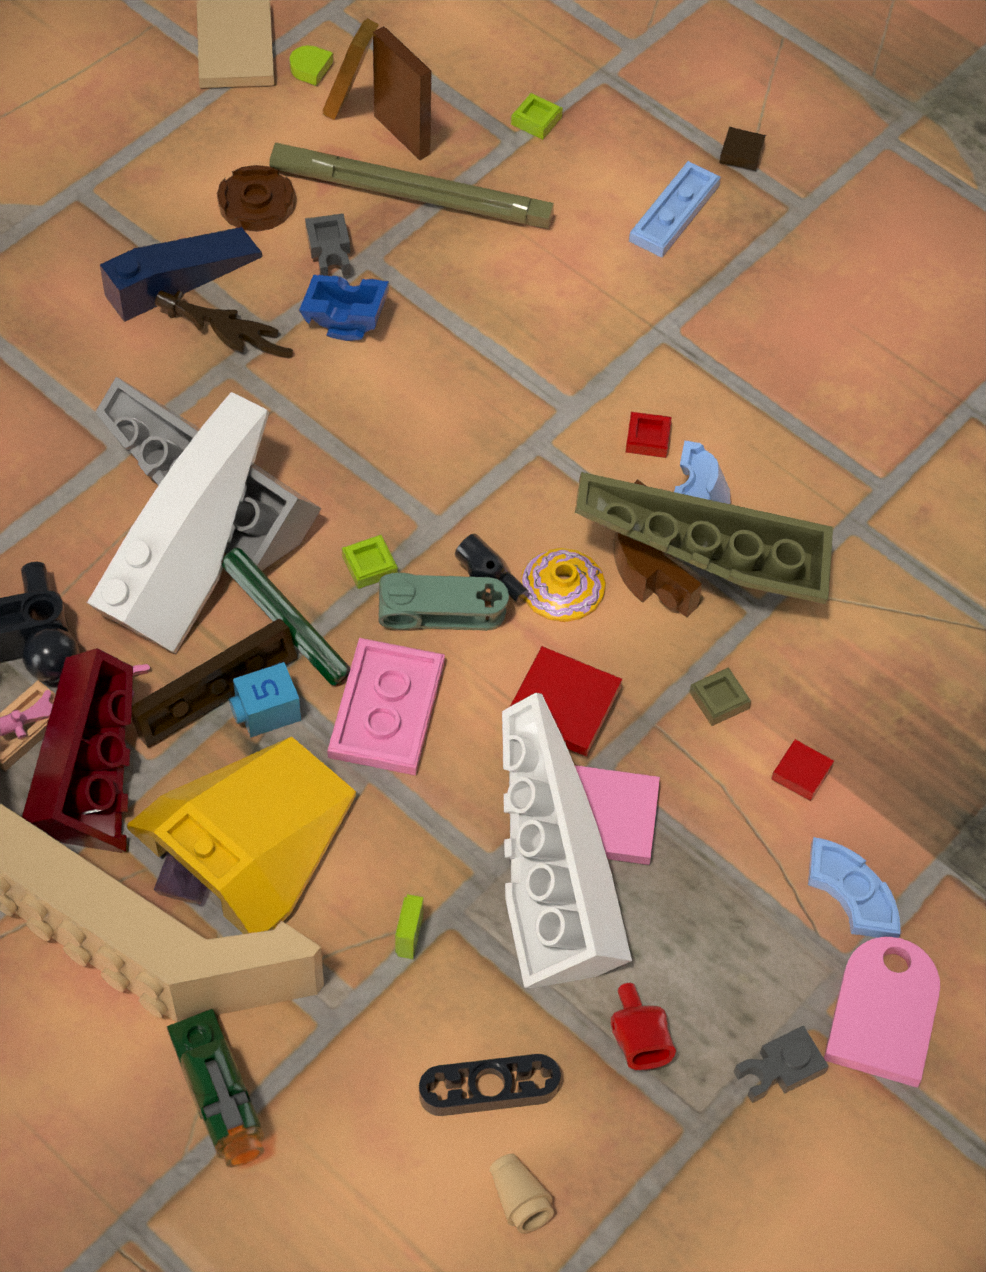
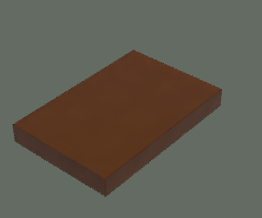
(402, 92)

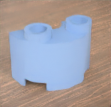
(704, 473)

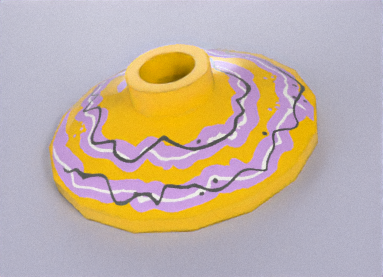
(563, 598)

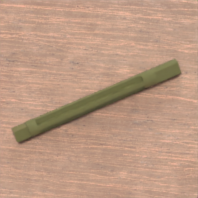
(411, 185)

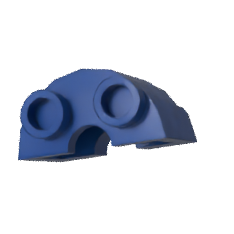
(344, 308)

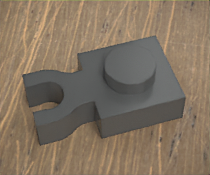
(329, 242)
(785, 1061)

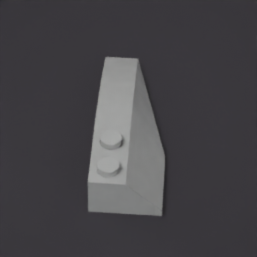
(271, 515)

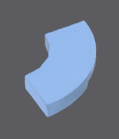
(857, 888)

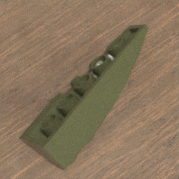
(722, 538)

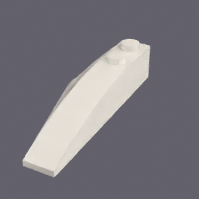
(182, 533)
(561, 881)

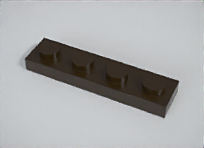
(210, 683)

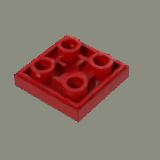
(575, 695)

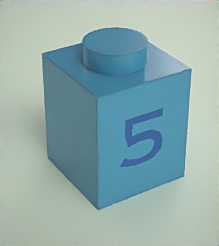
(265, 700)

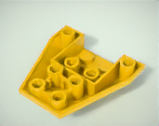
(251, 830)

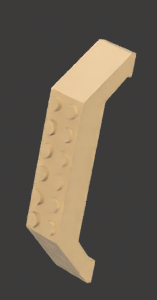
(141, 944)

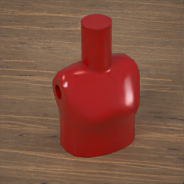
(641, 1031)

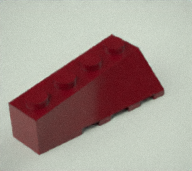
(83, 755)

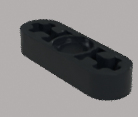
(477, 1102)

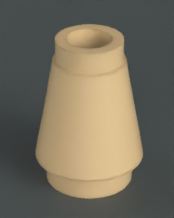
(521, 1195)

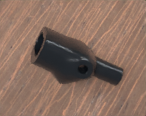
(485, 562)

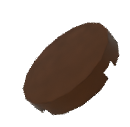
(256, 198)

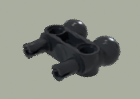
(36, 626)

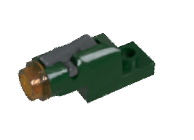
(217, 1088)

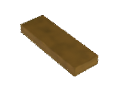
(349, 68)

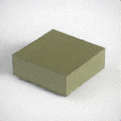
(720, 696)

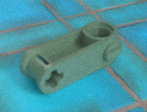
(441, 602)

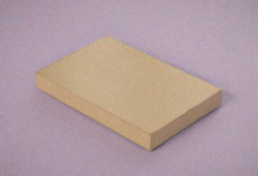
(234, 43)

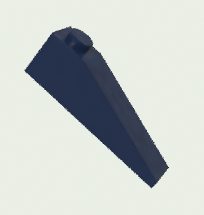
(173, 266)

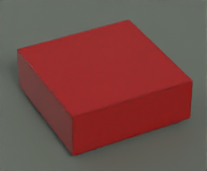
(648, 434)
(802, 770)

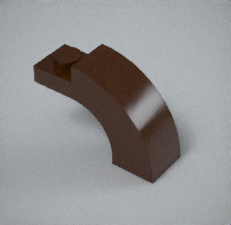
(651, 571)

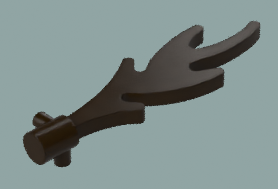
(224, 324)

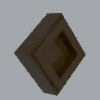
(742, 148)

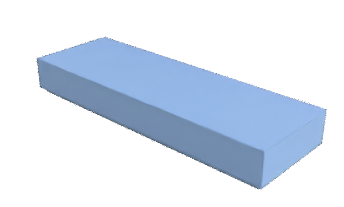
(674, 209)

